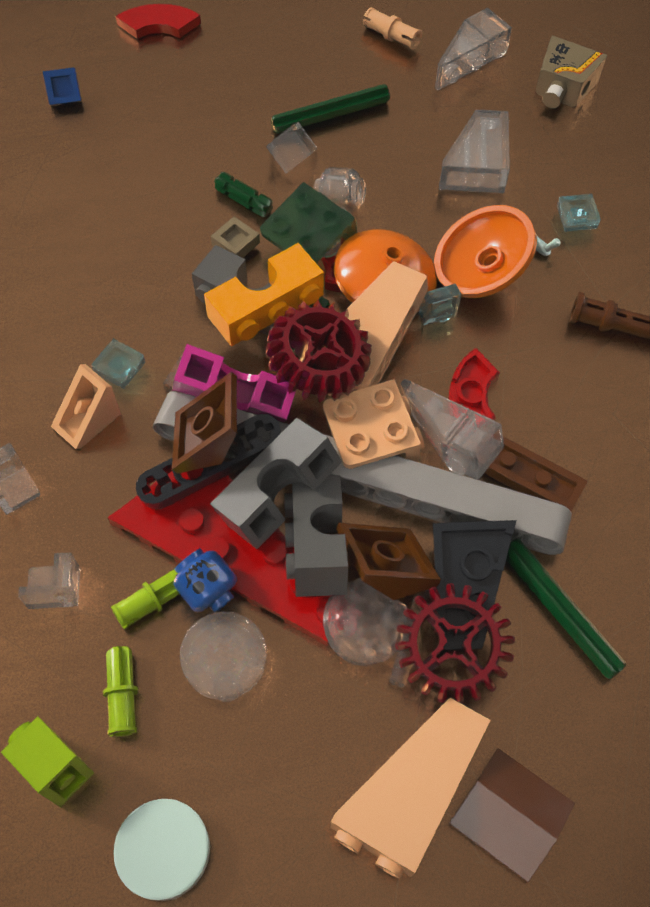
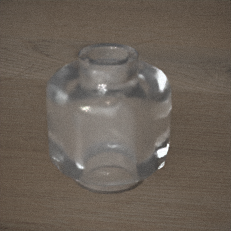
(342, 187)

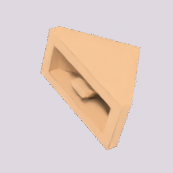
(86, 408)

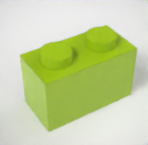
(46, 761)

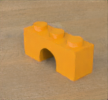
(243, 312)

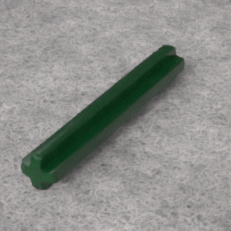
(331, 108)
(565, 610)

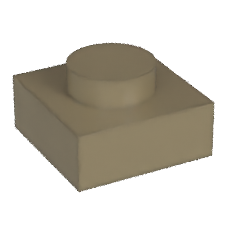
(236, 237)

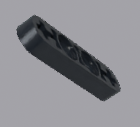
(210, 474)

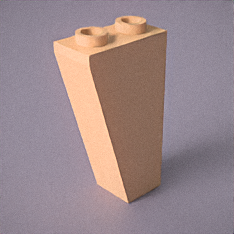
(386, 314)
(410, 793)

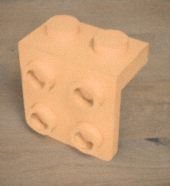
(373, 425)

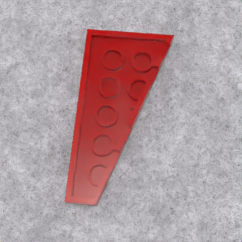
(196, 525)

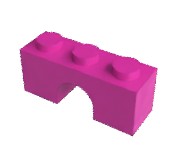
(255, 393)

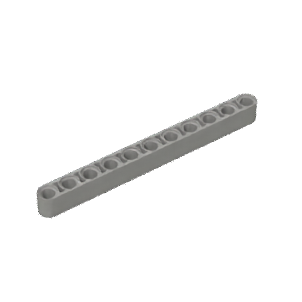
(423, 489)

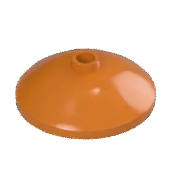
(486, 250)
(370, 253)

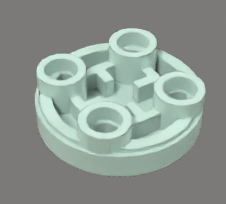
(161, 850)

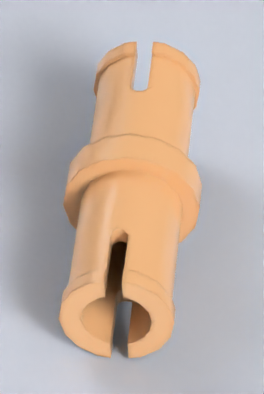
(392, 28)

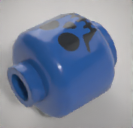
(205, 581)

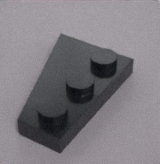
(473, 557)

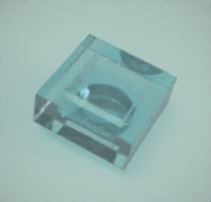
(578, 212)
(440, 304)
(118, 363)

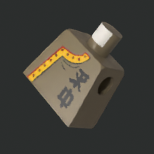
(568, 73)

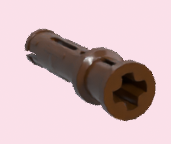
(608, 316)

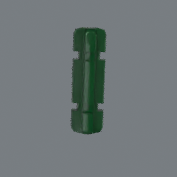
(243, 194)

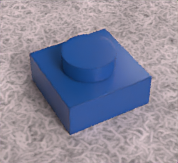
(62, 86)

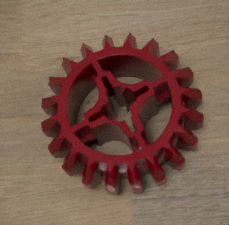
(330, 368)
(483, 619)

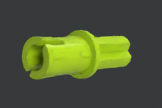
(145, 600)
(120, 692)

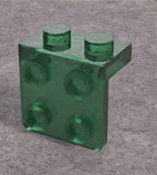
(309, 220)

